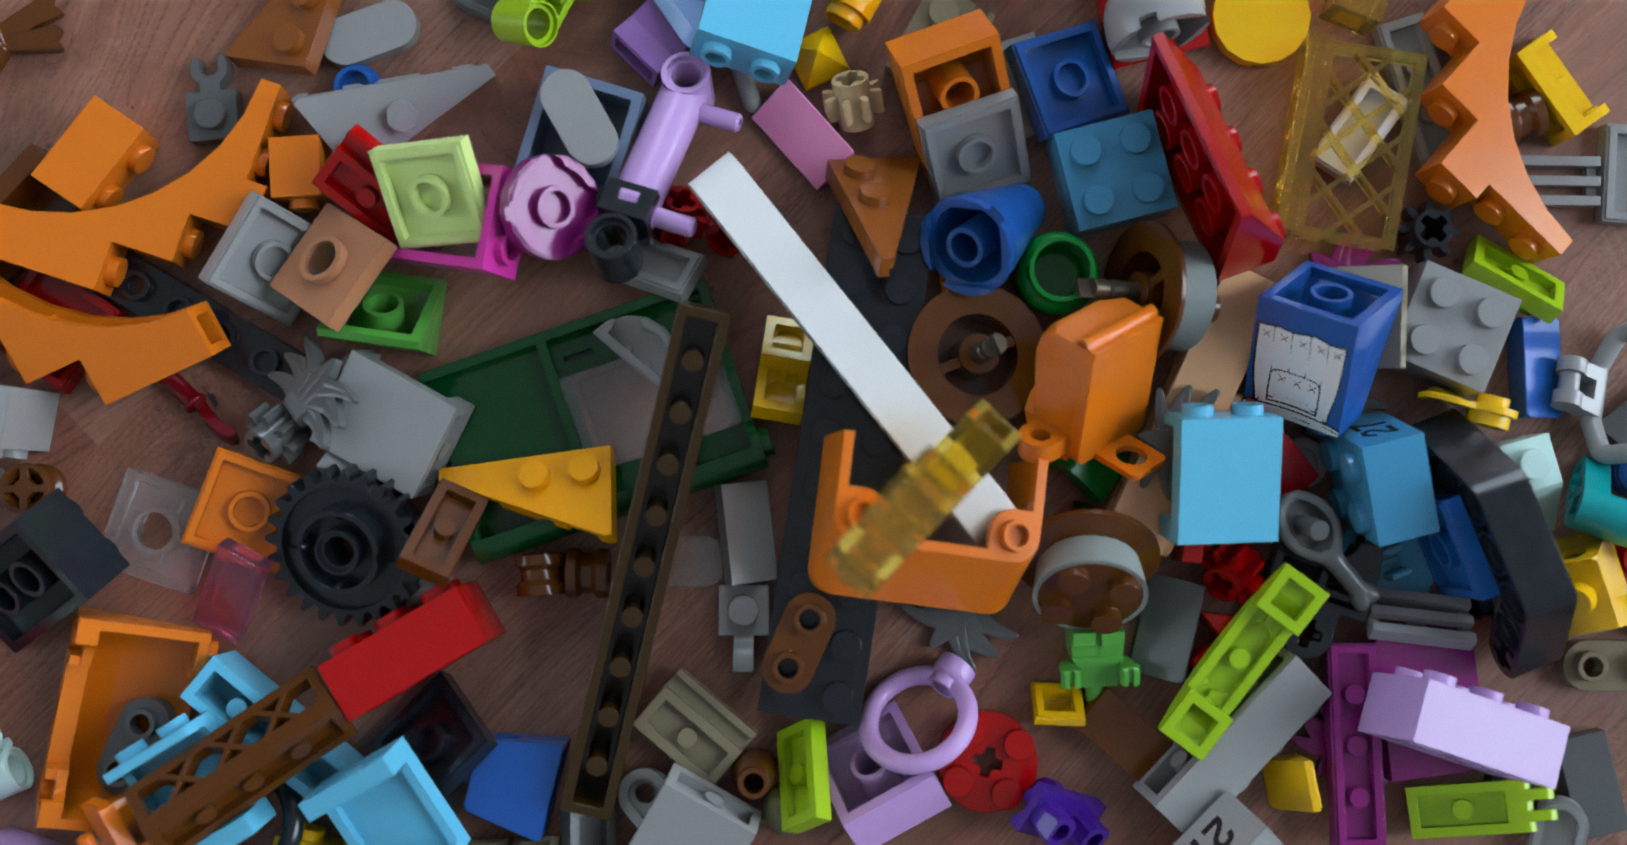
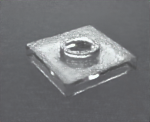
(177, 563)

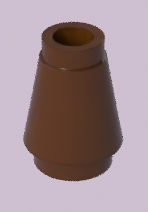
(759, 762)

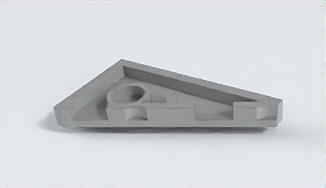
(392, 107)

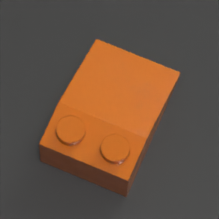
(946, 68)

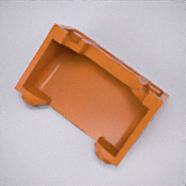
(104, 669)

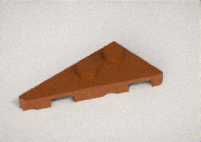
(286, 36)
(875, 201)

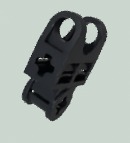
(1364, 558)

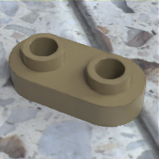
(1609, 664)

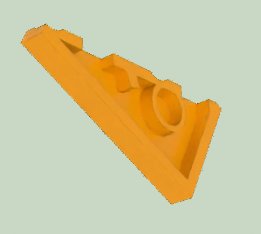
(563, 487)

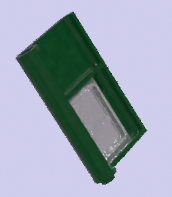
(541, 404)

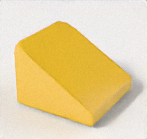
(1292, 783)

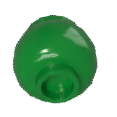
(1049, 271)

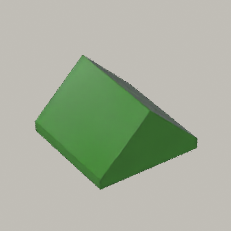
(395, 315)

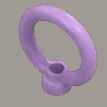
(949, 678)

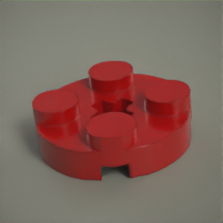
(1003, 785)

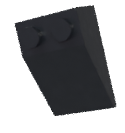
(50, 567)

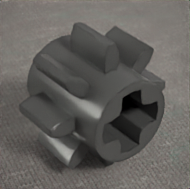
(274, 434)

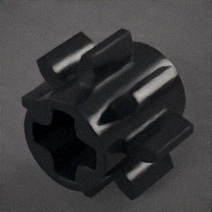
(1434, 242)

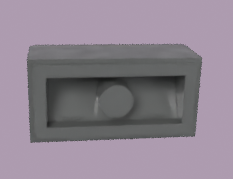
(1167, 627)

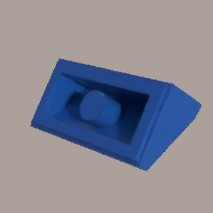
(1532, 365)

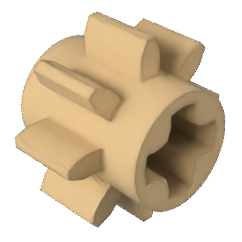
(853, 101)

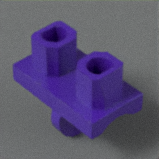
(1061, 815)

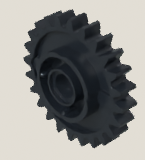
(311, 548)

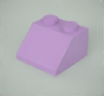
(871, 799)

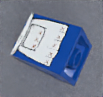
(1319, 346)

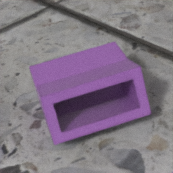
(647, 41)

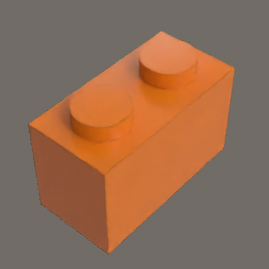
(97, 157)

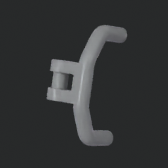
(1583, 392)

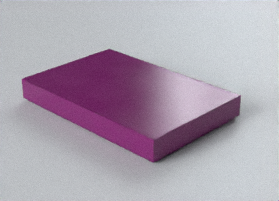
(1403, 762)

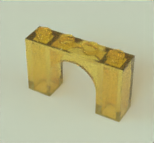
(921, 499)

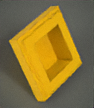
(819, 59)
(1057, 706)

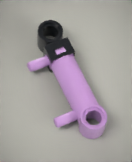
(633, 203)

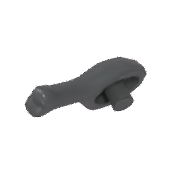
(1314, 533)

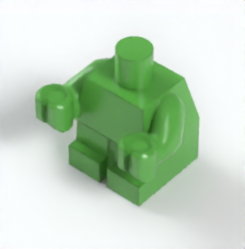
(1096, 662)

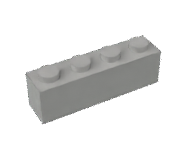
(1261, 726)

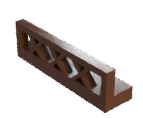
(244, 770)

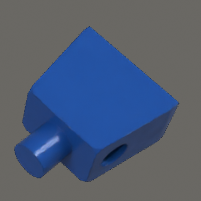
(518, 782)

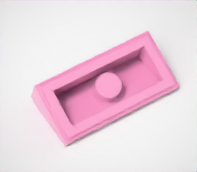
(801, 133)

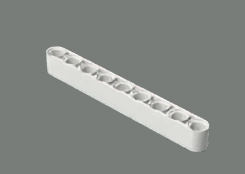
(835, 327)

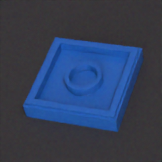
(1066, 80)
(1456, 553)

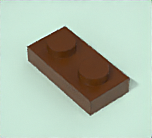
(442, 533)

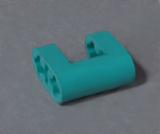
(1592, 506)

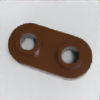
(798, 642)

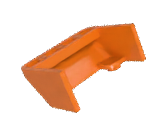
(937, 571)

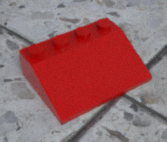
(1207, 165)

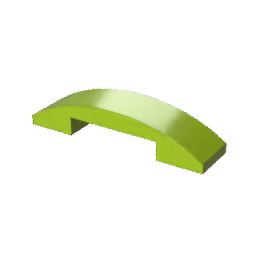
(1239, 657)

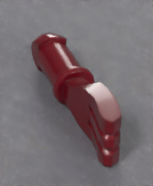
(196, 401)

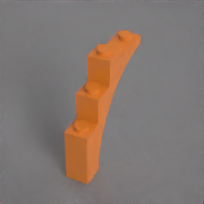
(1480, 154)
(164, 225)
(115, 351)

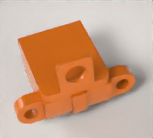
(1094, 387)

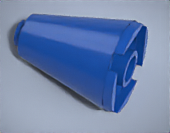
(980, 236)

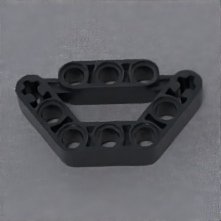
(1536, 590)

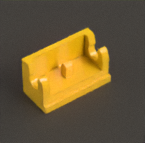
(1568, 107)

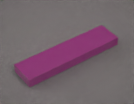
(1352, 756)

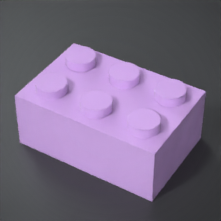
(1465, 725)

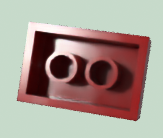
(409, 647)

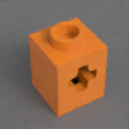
(292, 168)

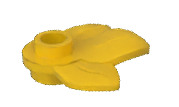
(1487, 411)

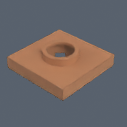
(340, 288)

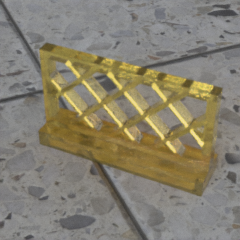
(1306, 125)

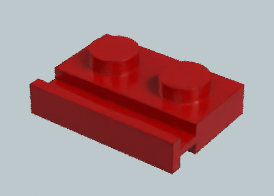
(352, 182)

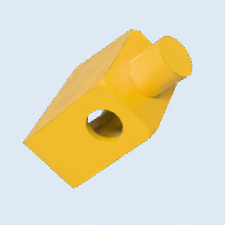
(1597, 582)

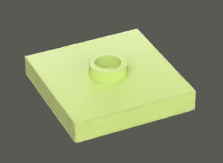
(431, 191)

